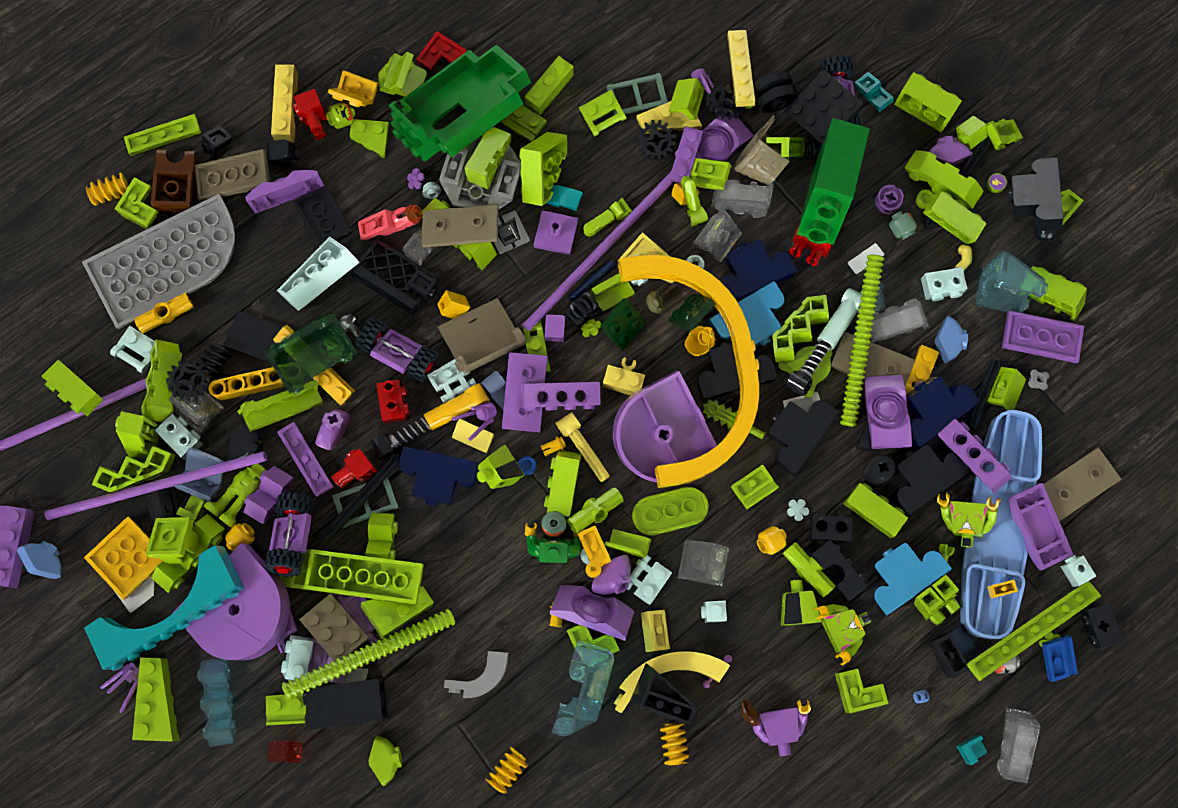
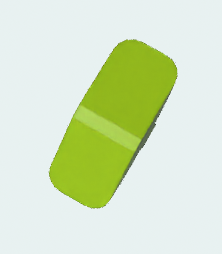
(384, 759)

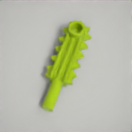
(726, 416)

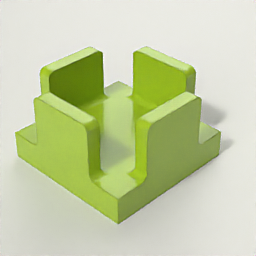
(171, 539)

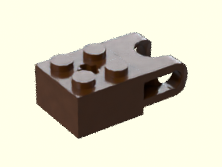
(174, 183)

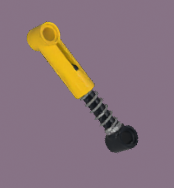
(386, 444)

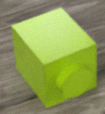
(971, 132)

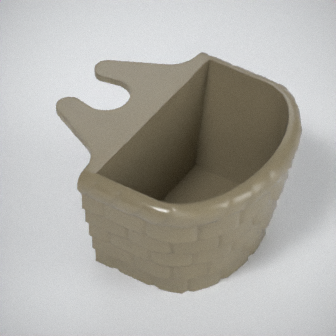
(761, 159)

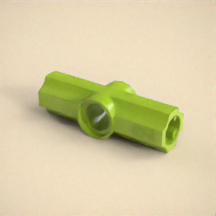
(595, 510)
(809, 570)

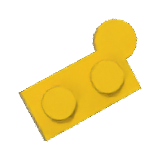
(594, 550)

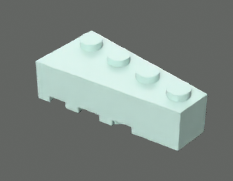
(317, 273)

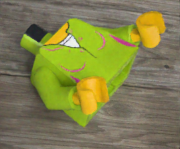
(968, 518)
(843, 629)

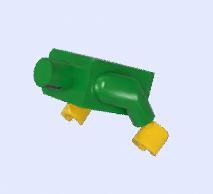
(552, 549)

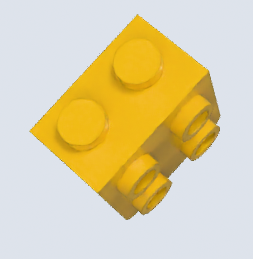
(355, 89)

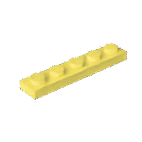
(741, 68)

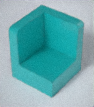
(972, 749)

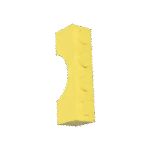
(284, 89)

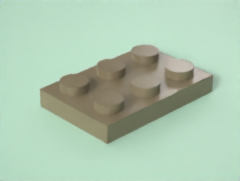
(334, 628)

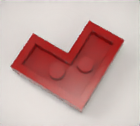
(439, 48)

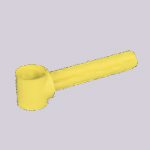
(570, 428)

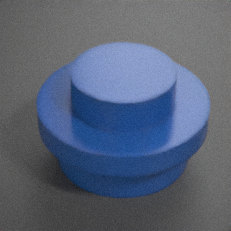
(527, 465)

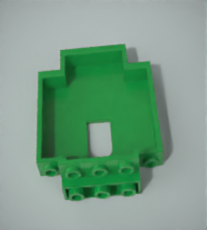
(481, 85)

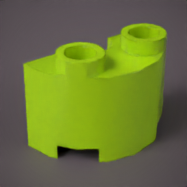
(1003, 133)

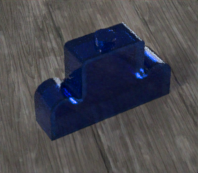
(754, 269)
(936, 407)
(437, 474)

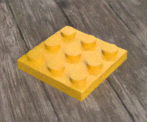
(123, 558)

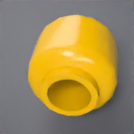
(239, 534)
(772, 540)

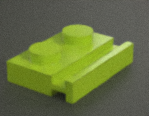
(524, 123)
(710, 173)
(754, 487)
(284, 711)

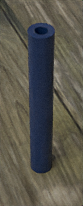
(593, 279)

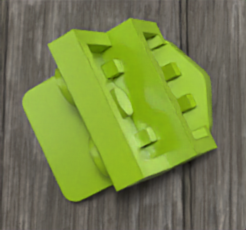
(400, 75)

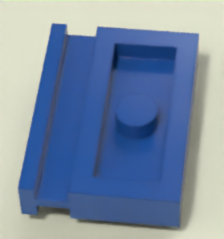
(1059, 658)

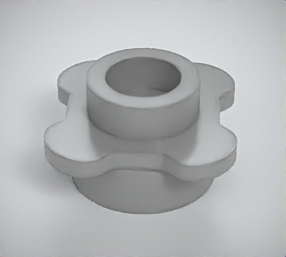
(1033, 383)

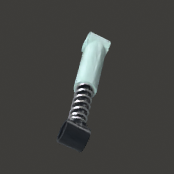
(800, 380)

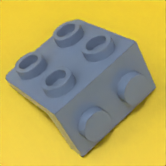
(206, 487)

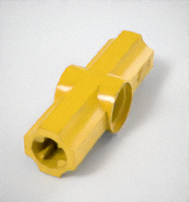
(153, 317)

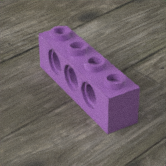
(590, 392)
(993, 480)

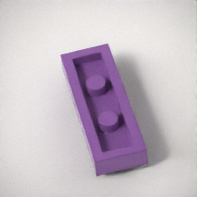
(686, 154)

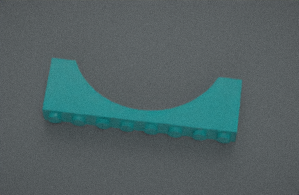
(213, 584)

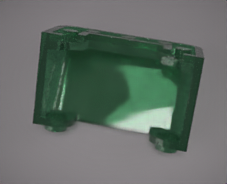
(309, 351)

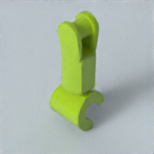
(619, 210)
(696, 211)

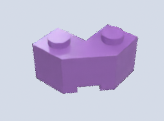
(263, 502)

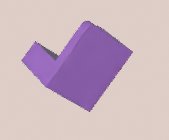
(554, 328)

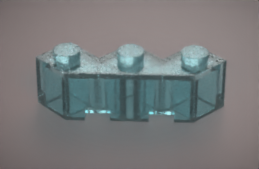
(217, 702)

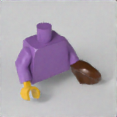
(777, 726)

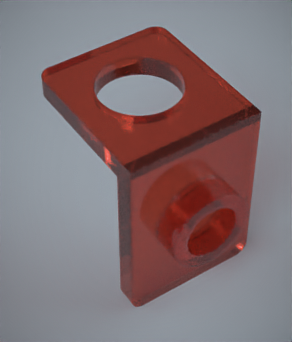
(285, 751)

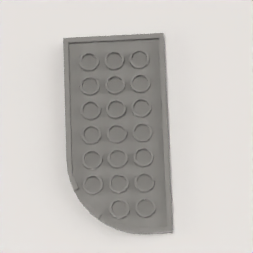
(163, 261)

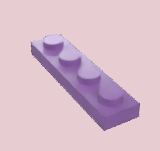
(305, 459)

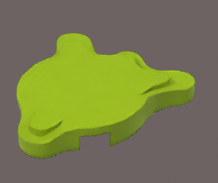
(801, 356)

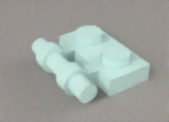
(446, 376)
(652, 583)

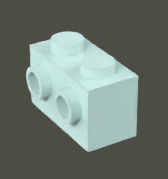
(944, 284)
(178, 436)
(297, 657)

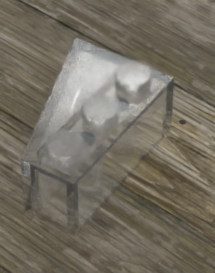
(743, 198)
(898, 321)
(1018, 745)

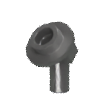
(348, 323)

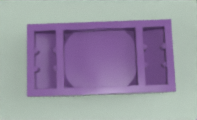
(722, 139)
(283, 190)
(887, 412)
(1039, 526)
(592, 611)

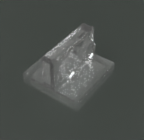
(718, 235)
(197, 412)

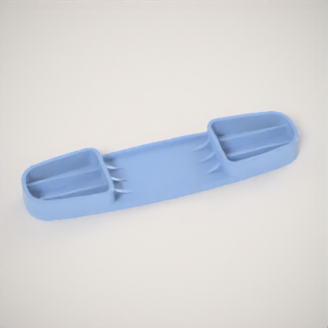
(1001, 551)

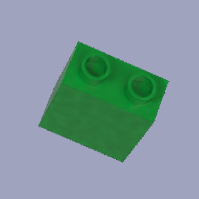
(833, 181)

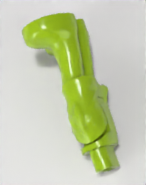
(243, 484)

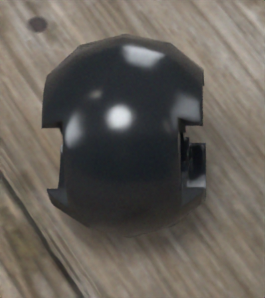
(1045, 235)

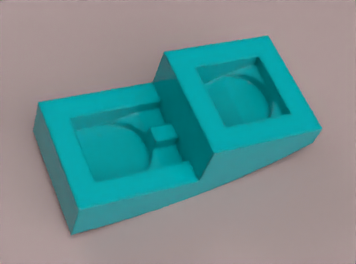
(873, 92)
(565, 197)

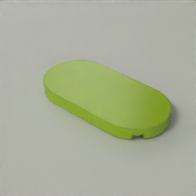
(670, 511)

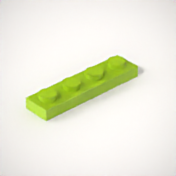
(162, 134)

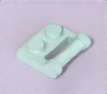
(137, 342)

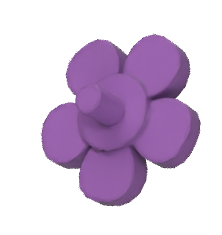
(415, 179)

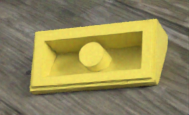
(464, 430)
(655, 630)

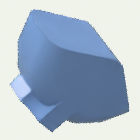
(950, 339)
(41, 559)

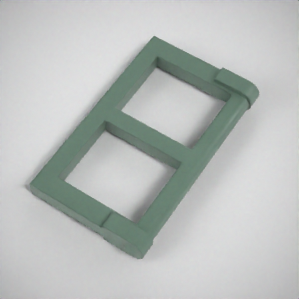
(633, 83)
(394, 505)

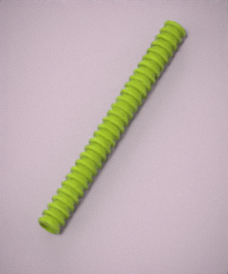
(862, 339)
(368, 654)

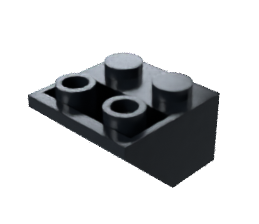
(954, 651)

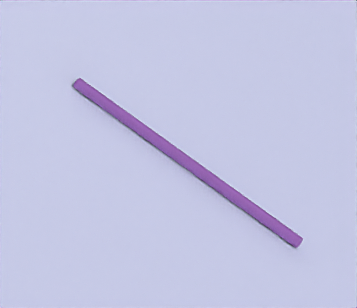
(597, 253)
(70, 415)
(156, 485)

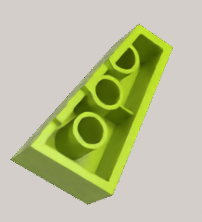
(481, 252)
(154, 703)

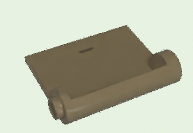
(481, 336)

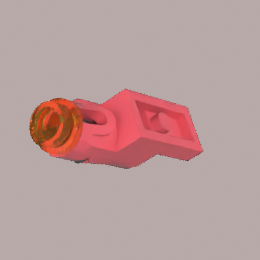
(389, 222)

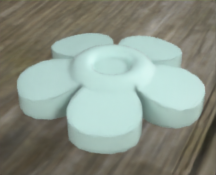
(797, 509)

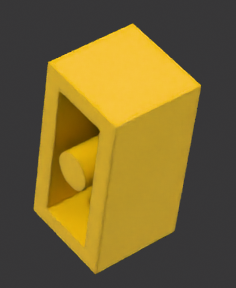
(1002, 589)

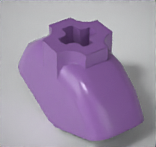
(950, 151)
(332, 428)
(613, 577)

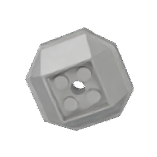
(466, 194)

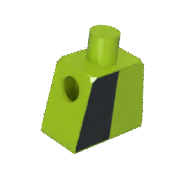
(499, 469)
(799, 606)

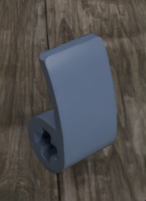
(495, 387)

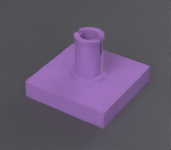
(555, 232)

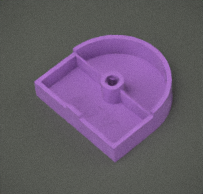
(658, 407)
(252, 619)

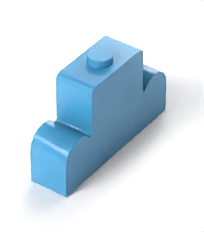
(758, 312)
(906, 576)

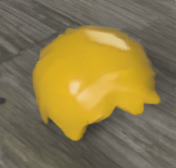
(700, 340)

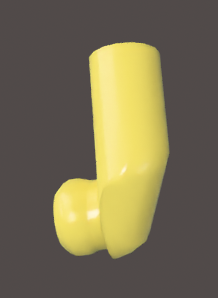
(966, 253)

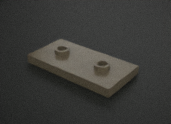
(232, 174)
(460, 226)
(880, 360)
(1080, 483)

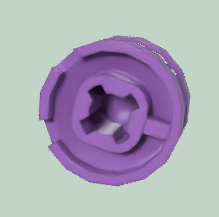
(889, 199)

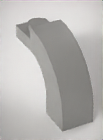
(493, 674)

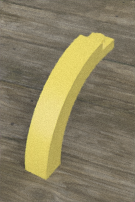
(673, 661)

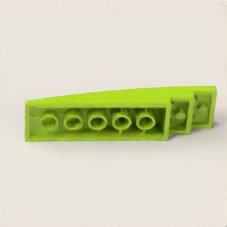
(358, 576)

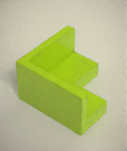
(132, 204)
(582, 634)
(855, 696)

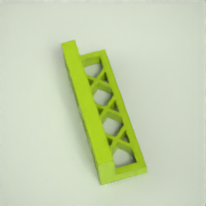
(790, 145)
(281, 406)

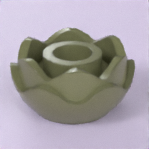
(655, 302)

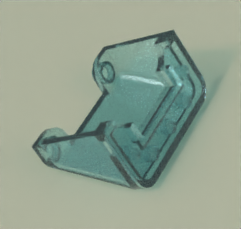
(1007, 283)
(592, 668)

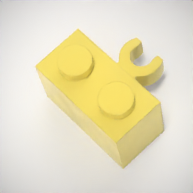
(623, 379)

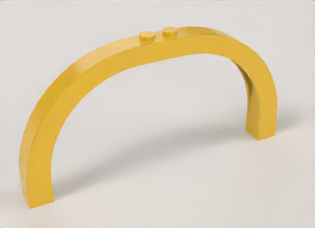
(705, 283)

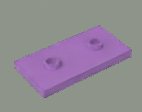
(1043, 336)
(523, 370)

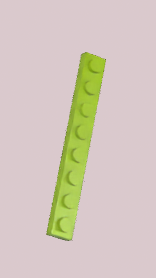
(1033, 630)

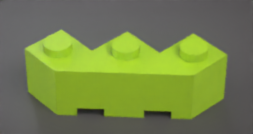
(943, 178)
(797, 327)
(156, 402)
(134, 471)
(381, 536)
(174, 575)

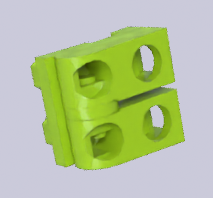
(937, 597)

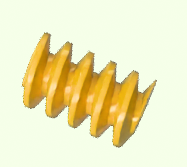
(107, 190)
(674, 744)
(507, 771)

